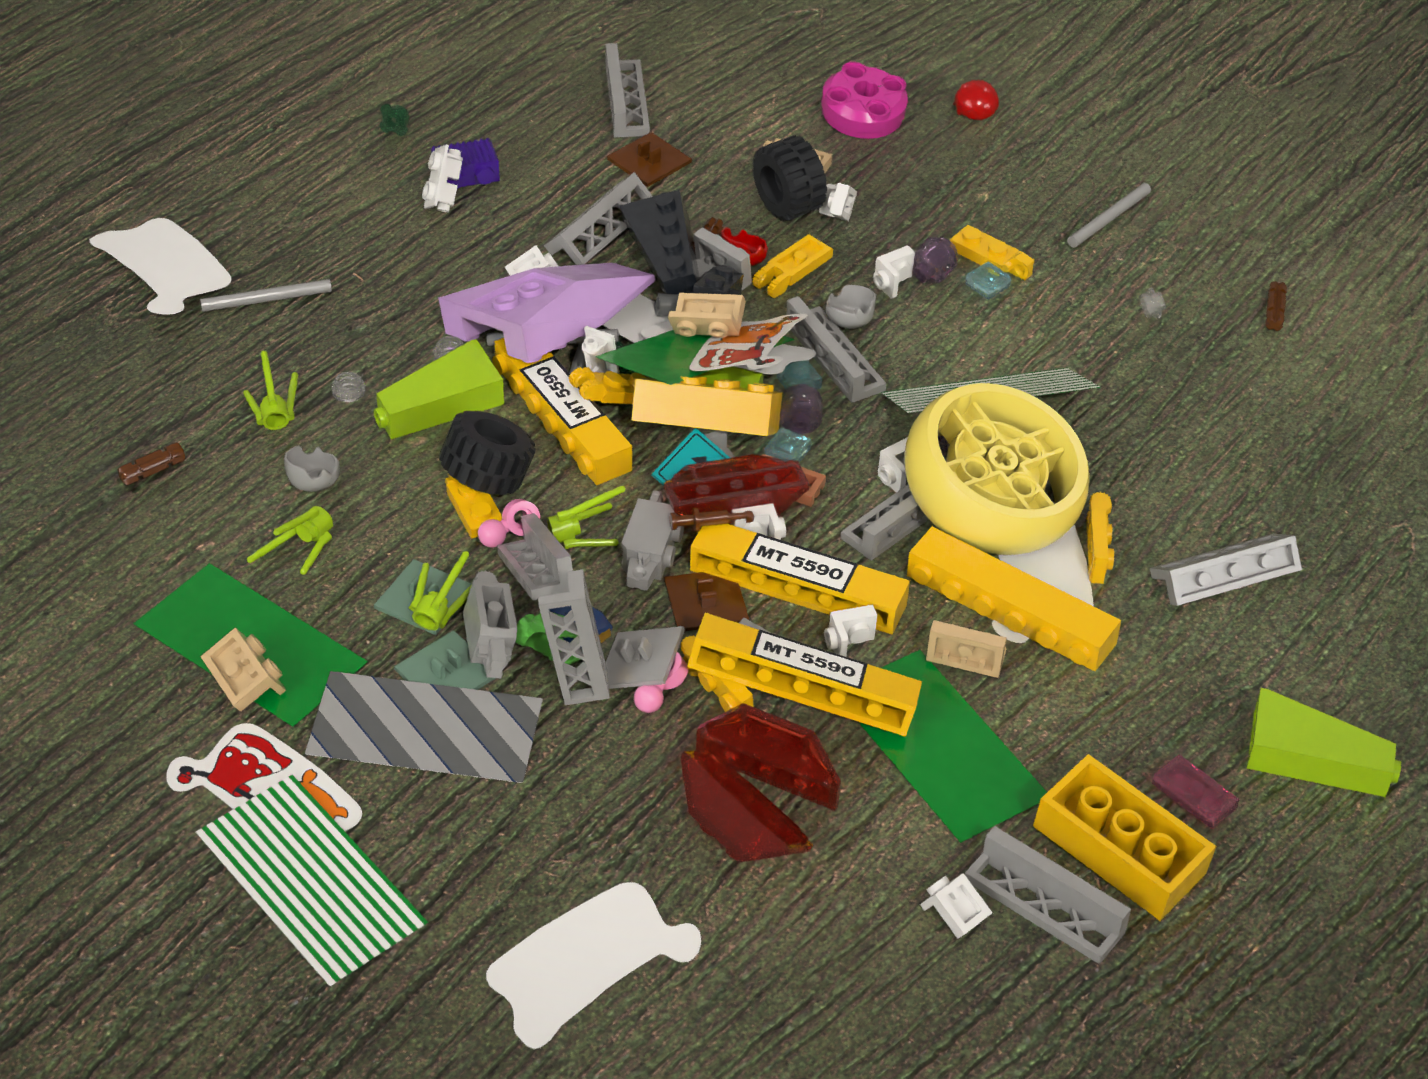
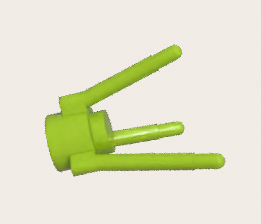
(273, 410)
(566, 523)
(309, 527)
(432, 609)

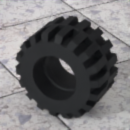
(789, 178)
(487, 452)

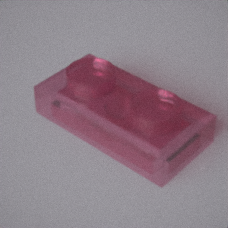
(1195, 791)

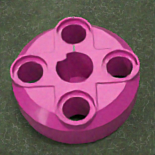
(864, 101)

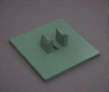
(402, 592)
(445, 664)

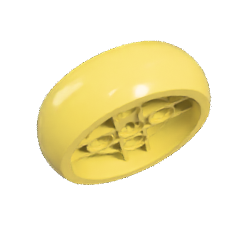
(997, 469)

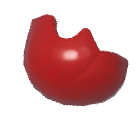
(976, 100)
(752, 244)

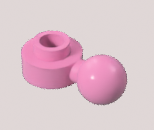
(494, 532)
(650, 698)

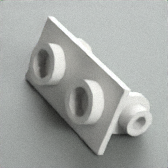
(442, 166)
(595, 344)

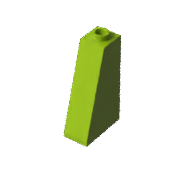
(440, 391)
(1318, 748)

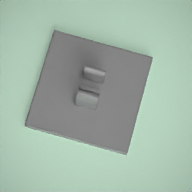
(642, 657)

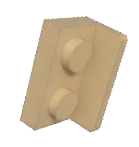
(966, 649)
(242, 669)

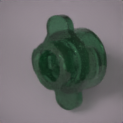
(400, 114)

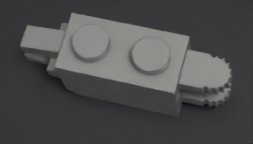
(649, 542)
(490, 623)

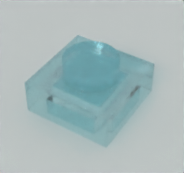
(988, 280)
(800, 373)
(788, 446)

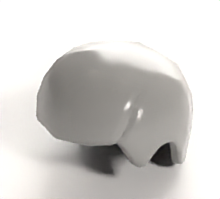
(852, 307)
(312, 470)

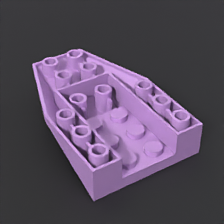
(543, 305)

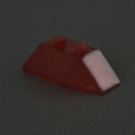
(736, 484)
(772, 753)
(737, 811)

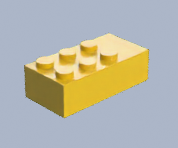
(709, 406)
(1124, 836)

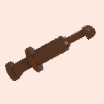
(707, 518)

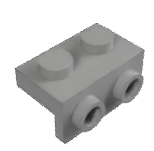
(714, 251)

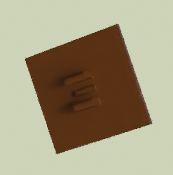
(649, 158)
(703, 593)

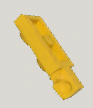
(983, 248)
(471, 505)

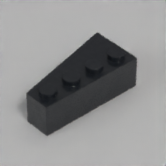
(664, 239)

